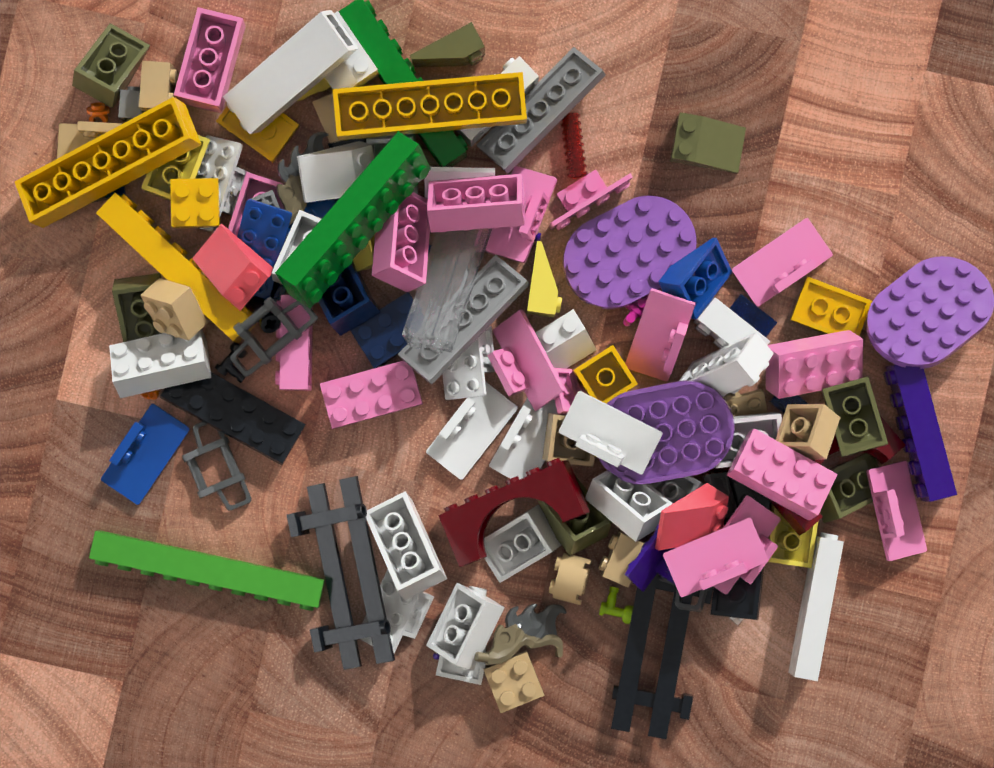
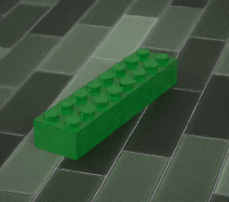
(393, 69)
(353, 220)

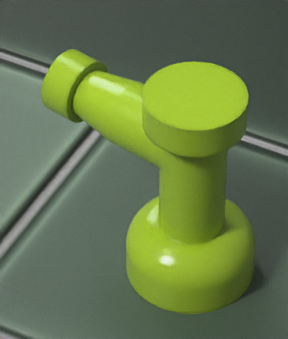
(610, 609)

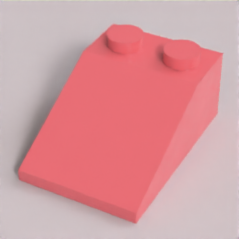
(232, 266)
(692, 517)

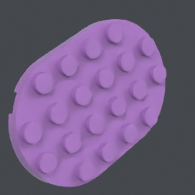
(627, 251)
(930, 312)
(694, 428)

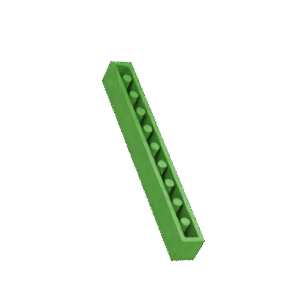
(207, 569)

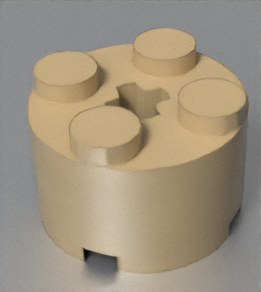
(570, 579)

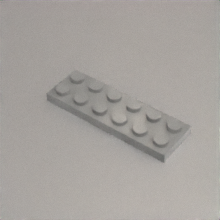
(545, 107)
(491, 295)

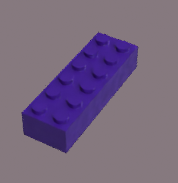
(920, 432)

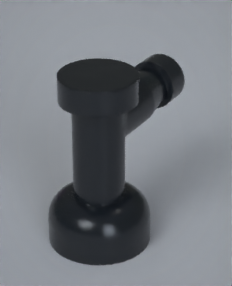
(227, 365)

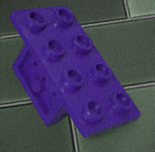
(648, 564)

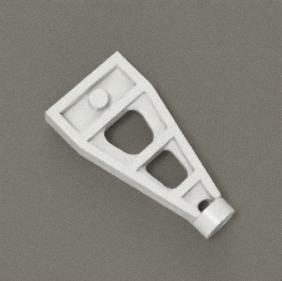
(450, 670)

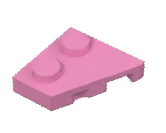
(571, 387)

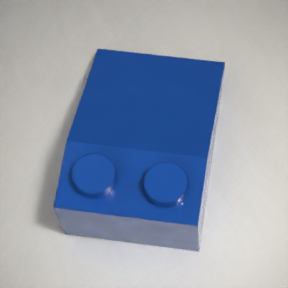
(698, 275)

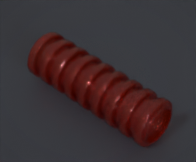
(573, 146)

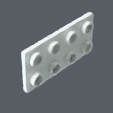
(221, 163)
(466, 374)
(471, 431)
(610, 433)
(524, 442)
(403, 615)

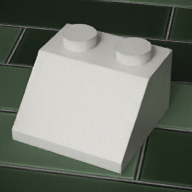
(566, 340)

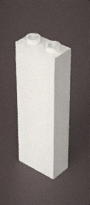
(290, 72)
(816, 608)

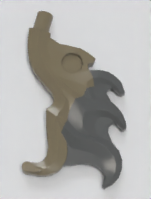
(291, 191)
(525, 629)

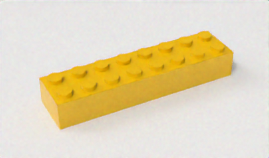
(430, 106)
(107, 162)
(171, 261)

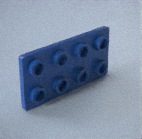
(265, 232)
(144, 453)

